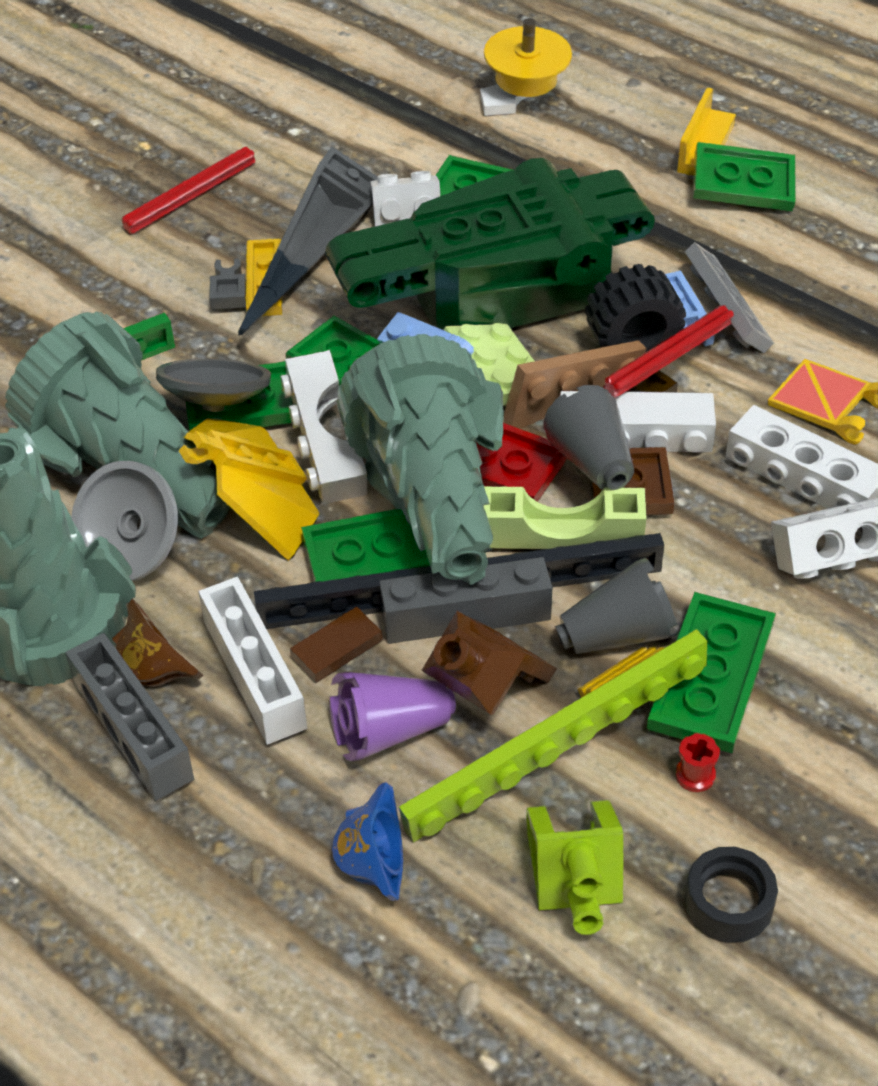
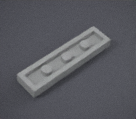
(723, 291)

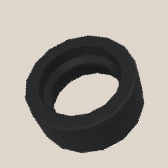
(740, 864)

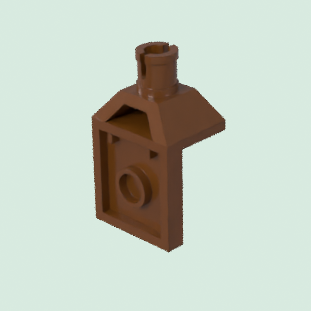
(482, 662)

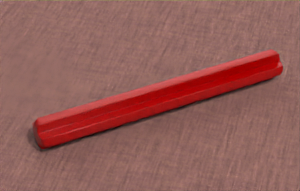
(188, 190)
(668, 351)

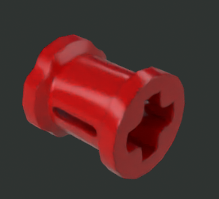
(698, 757)

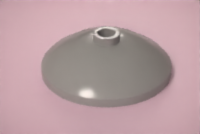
(115, 501)

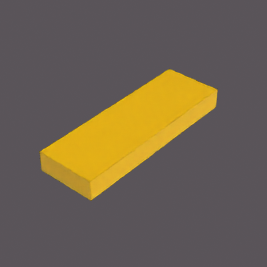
(258, 260)

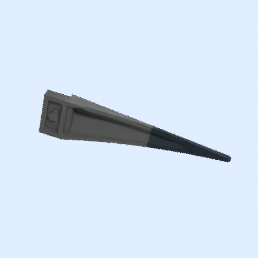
(330, 206)

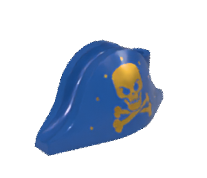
(371, 843)

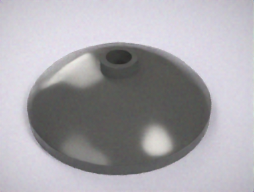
(213, 381)

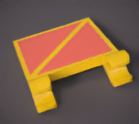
(825, 398)

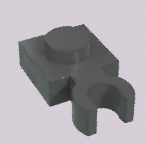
(227, 287)

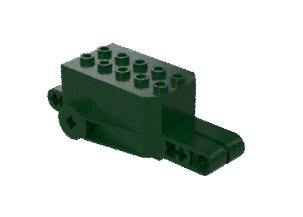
(497, 248)

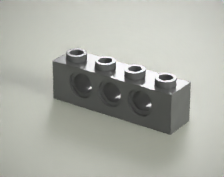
(130, 716)

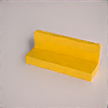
(705, 127)

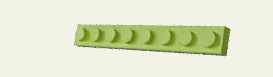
(548, 739)

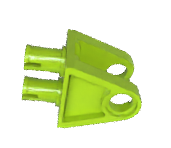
(577, 866)

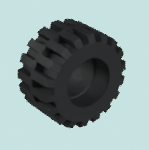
(635, 307)

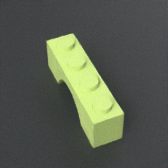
(526, 524)

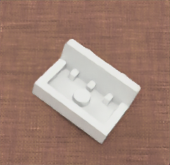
(398, 198)

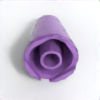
(385, 710)

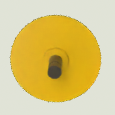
(527, 58)

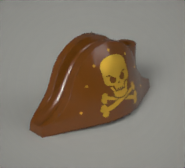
(149, 652)

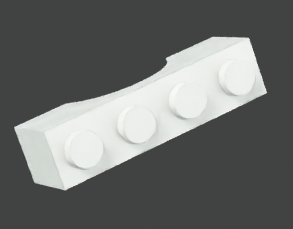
(334, 464)

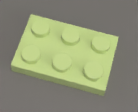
(495, 351)

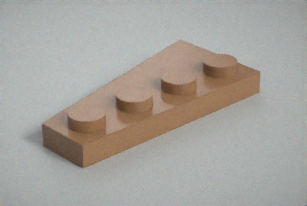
(541, 381)

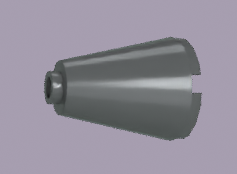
(591, 435)
(619, 613)

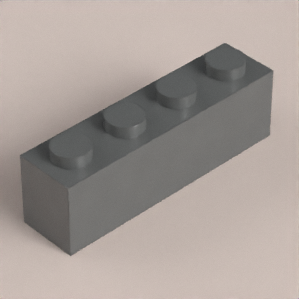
(505, 597)

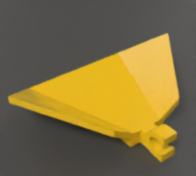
(255, 480)

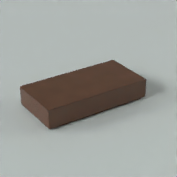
(336, 644)

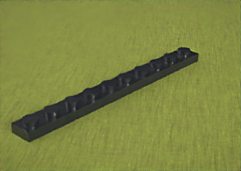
(565, 567)

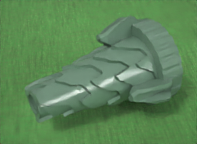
(89, 401)
(416, 421)
(50, 582)

